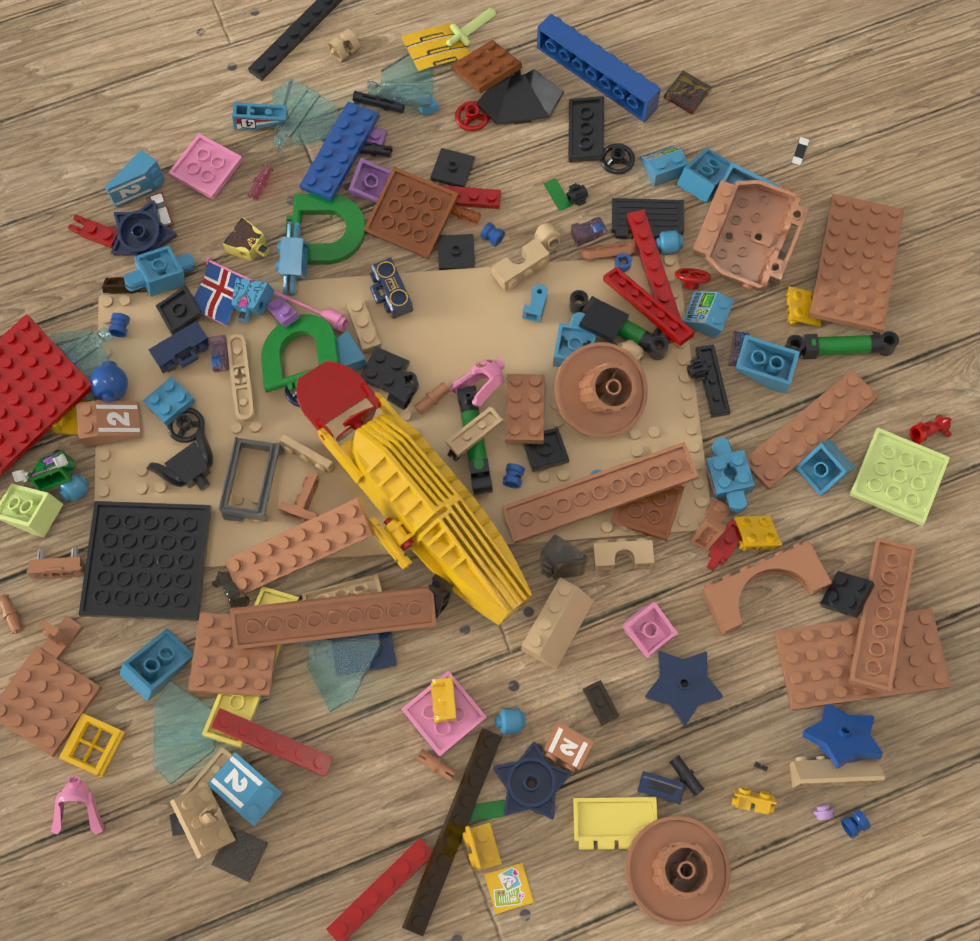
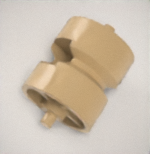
(343, 45)

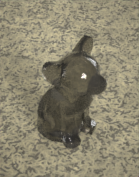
(235, 597)

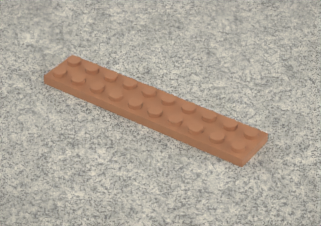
(600, 492)
(332, 617)

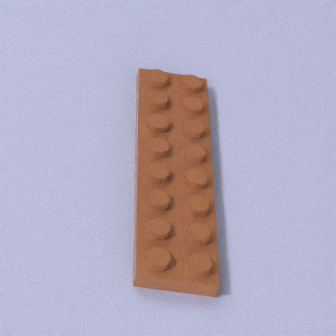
(810, 428)
(300, 546)
(882, 616)

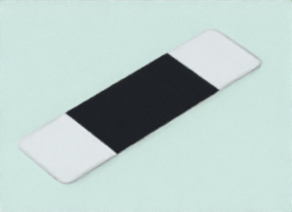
(800, 151)

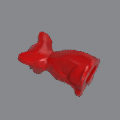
(923, 430)

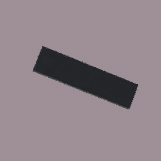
(713, 382)

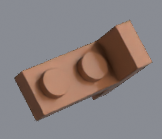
(302, 500)
(711, 524)
(61, 637)

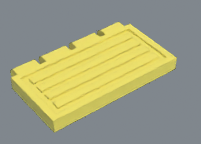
(611, 820)

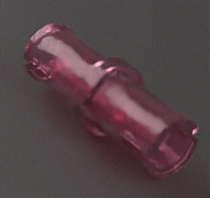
(260, 182)

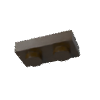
(116, 285)
(600, 703)

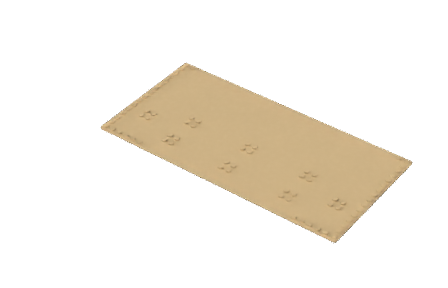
(453, 326)

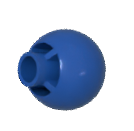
(109, 382)

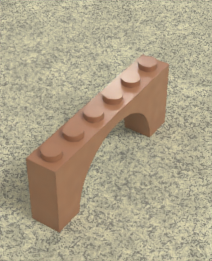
(798, 563)

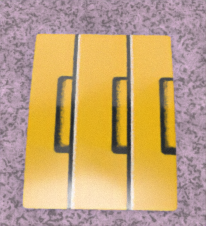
(430, 48)

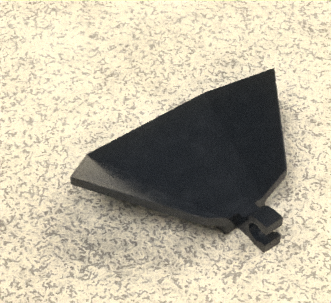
(521, 98)

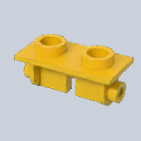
(761, 800)

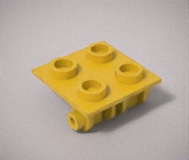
(799, 307)
(757, 533)

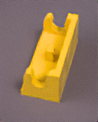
(443, 700)

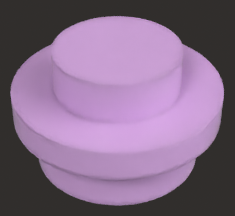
(824, 812)

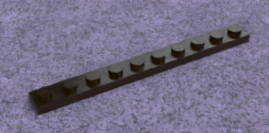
(451, 832)

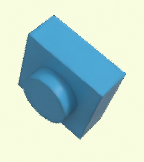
(433, 108)

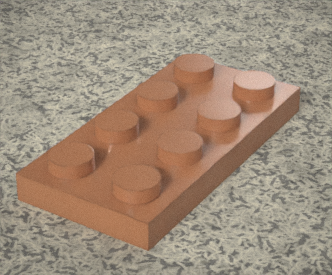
(525, 409)

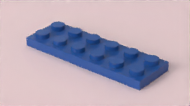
(339, 151)

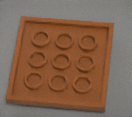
(411, 212)

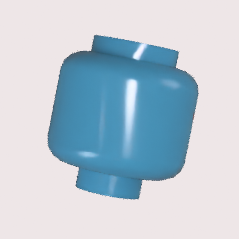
(669, 242)
(75, 489)
(510, 720)

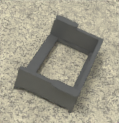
(236, 513)

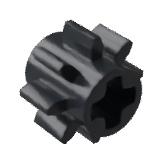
(577, 194)
(697, 369)

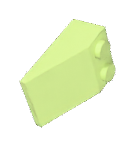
(29, 509)

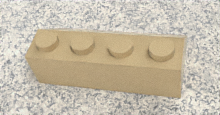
(358, 586)
(557, 623)
(823, 773)

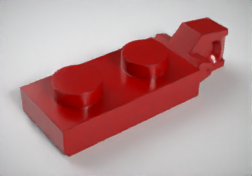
(724, 545)

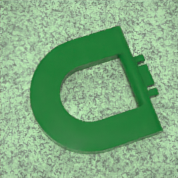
(340, 206)
(280, 337)

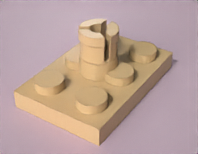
(202, 821)

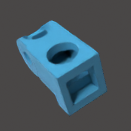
(538, 301)

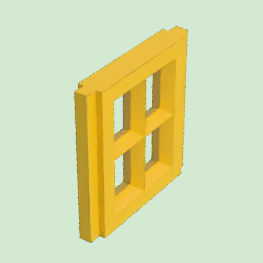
(108, 752)

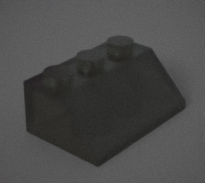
(562, 559)

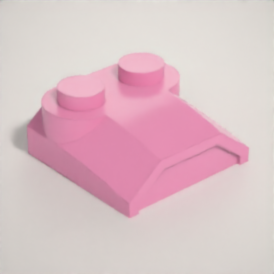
(649, 629)

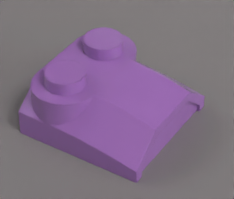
(368, 180)

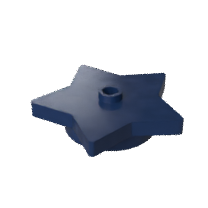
(138, 222)
(683, 699)
(546, 778)

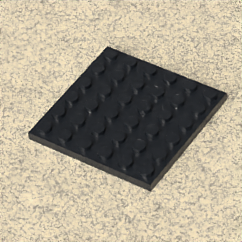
(145, 561)

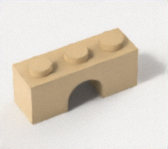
(510, 274)
(639, 551)

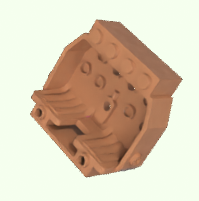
(761, 211)

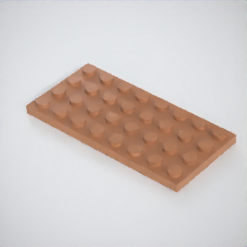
(856, 263)
(820, 658)

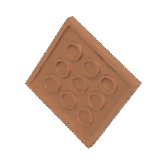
(228, 671)
(45, 701)

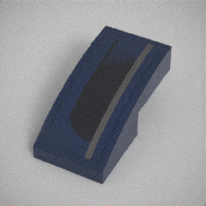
(661, 787)

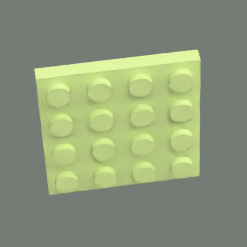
(899, 476)

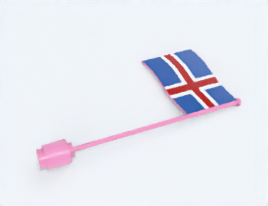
(217, 291)

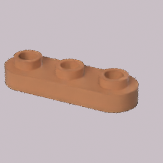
(607, 251)

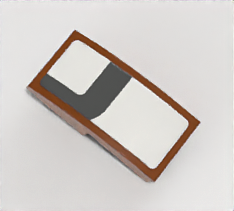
(163, 209)

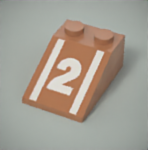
(108, 422)
(568, 747)

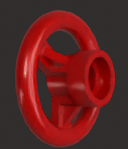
(472, 114)
(692, 277)

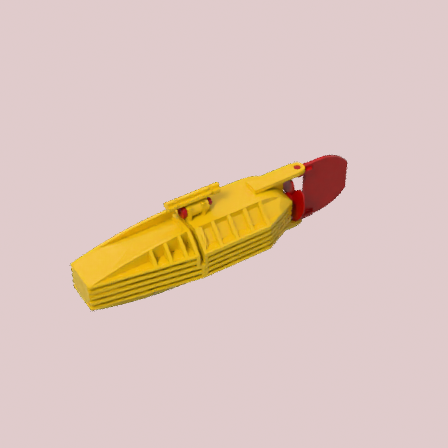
(415, 493)

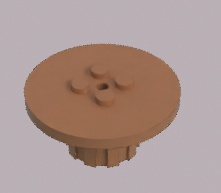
(600, 390)
(655, 874)

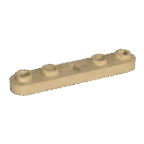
(243, 393)

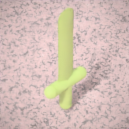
(461, 34)

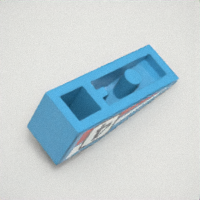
(256, 116)

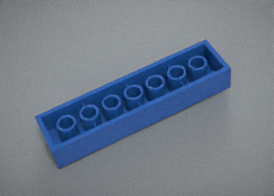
(598, 67)

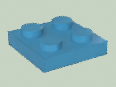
(169, 401)

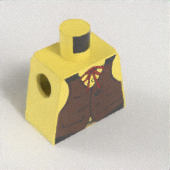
(246, 241)

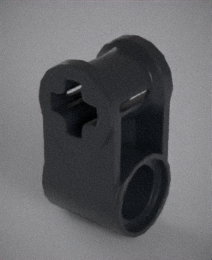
(402, 393)

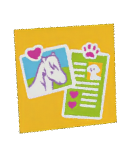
(508, 888)

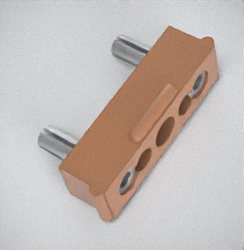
(56, 567)

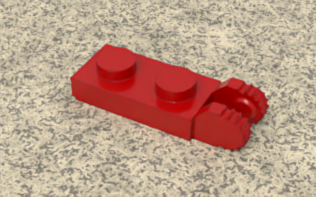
(94, 231)

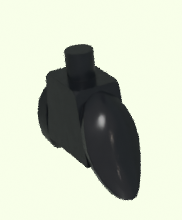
(188, 466)

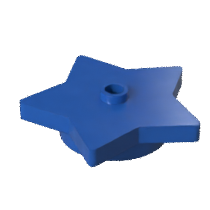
(844, 736)

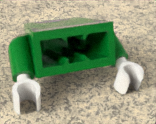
(49, 471)

